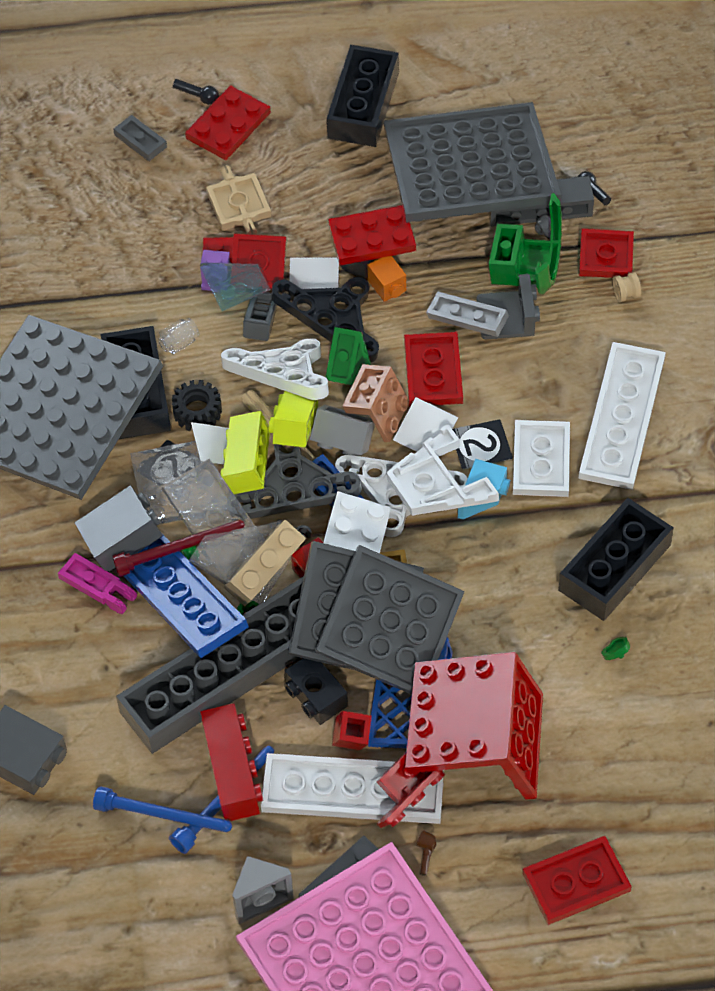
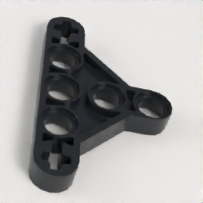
(322, 305)

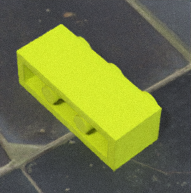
(293, 420)
(246, 452)

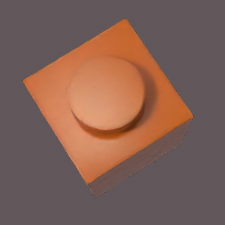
(387, 278)

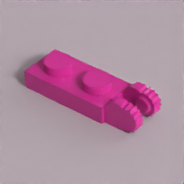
(96, 582)

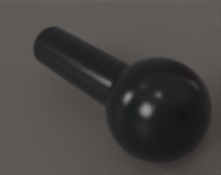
(207, 94)
(603, 197)

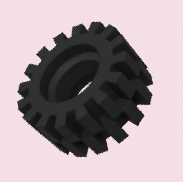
(193, 393)

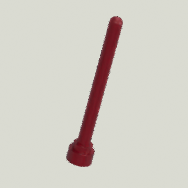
(126, 562)

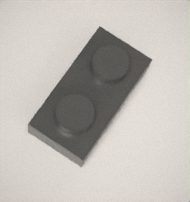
(140, 138)

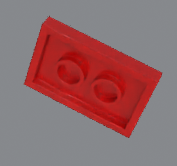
(228, 122)
(371, 235)
(433, 368)
(576, 880)

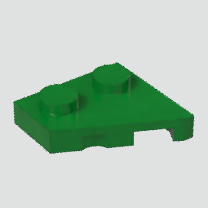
(346, 356)

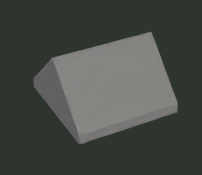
(261, 889)

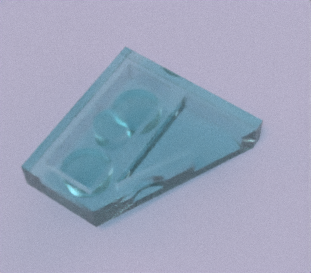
(234, 282)

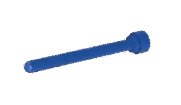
(107, 800)
(184, 837)

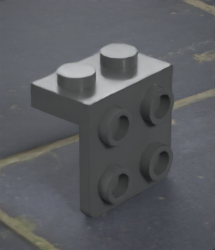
(519, 307)

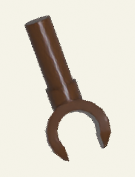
(428, 842)

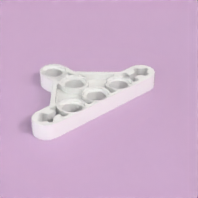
(281, 368)
(379, 488)

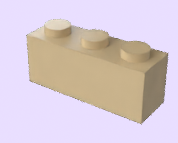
(264, 562)

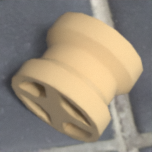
(627, 287)

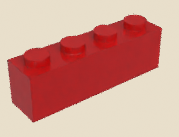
(230, 762)

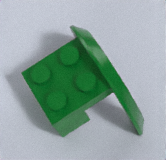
(517, 256)

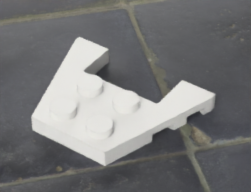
(427, 484)

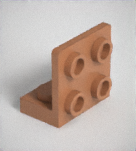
(379, 395)

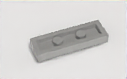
(467, 314)

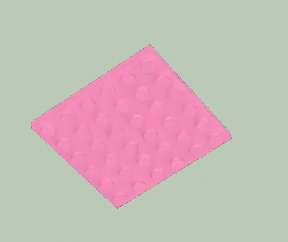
(362, 934)

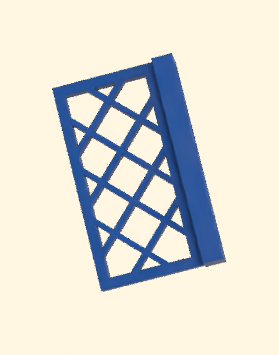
(392, 741)

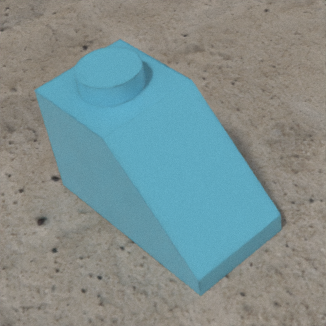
(497, 476)

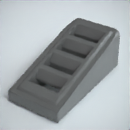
(259, 317)

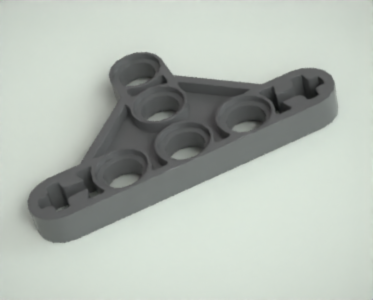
(305, 481)

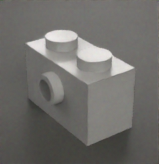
(342, 430)

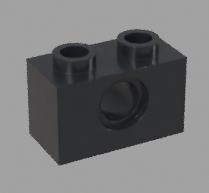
(321, 704)

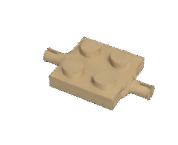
(238, 201)

